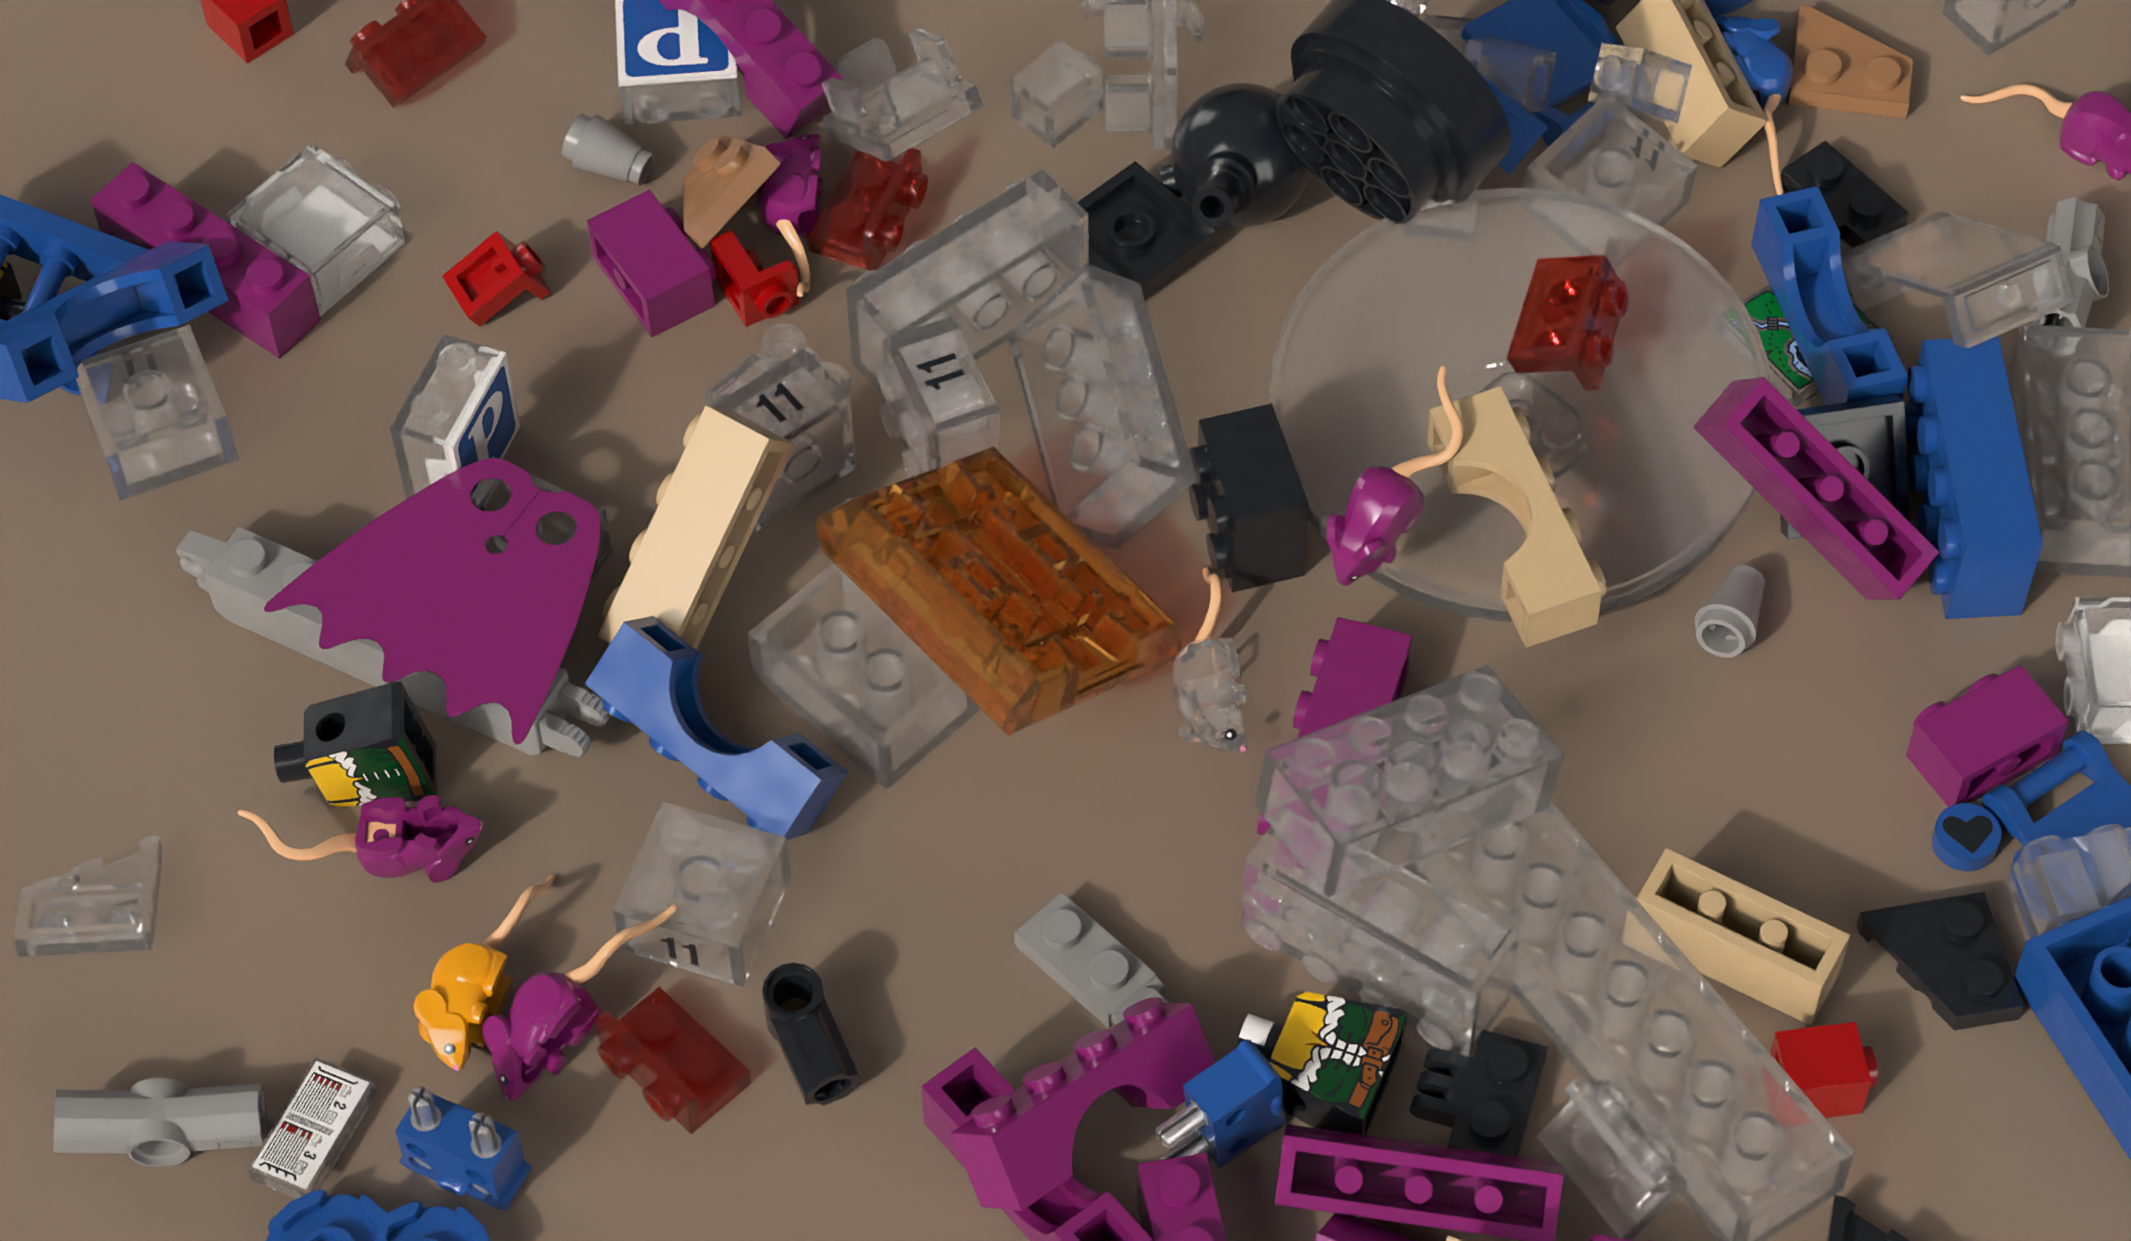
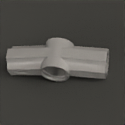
(2080, 233)
(159, 1120)

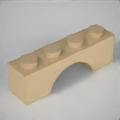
(1548, 580)

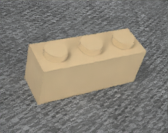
(1718, 103)
(1745, 936)

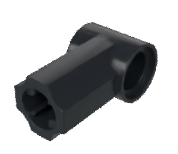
(808, 1035)

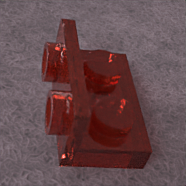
(414, 46)
(869, 209)
(1570, 318)
(672, 1059)

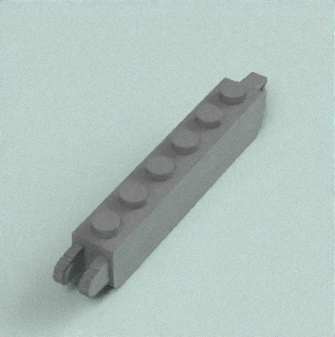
(253, 569)

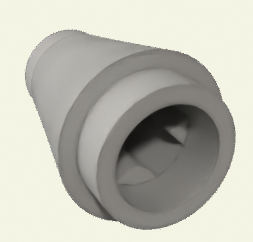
(606, 151)
(1731, 613)

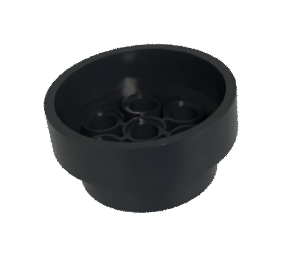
(1389, 111)

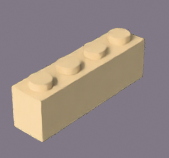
(699, 525)

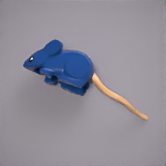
(1765, 69)

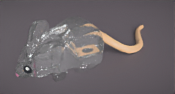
(1206, 684)

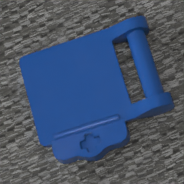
(1557, 26)
(2097, 805)

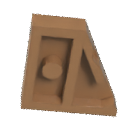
(1847, 69)
(721, 182)

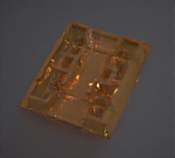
(999, 598)

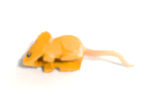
(468, 989)

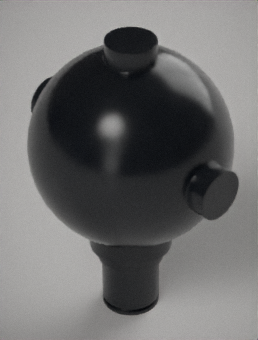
(1234, 159)

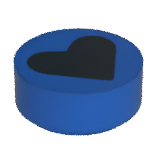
(1966, 837)

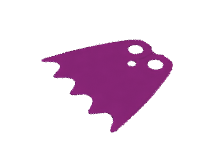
(450, 606)

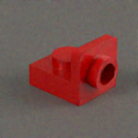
(495, 276)
(749, 287)

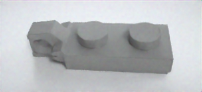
(1087, 960)

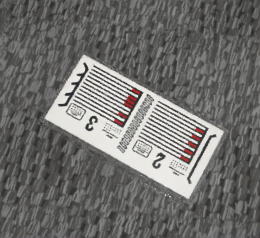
(312, 1129)

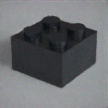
(1249, 498)

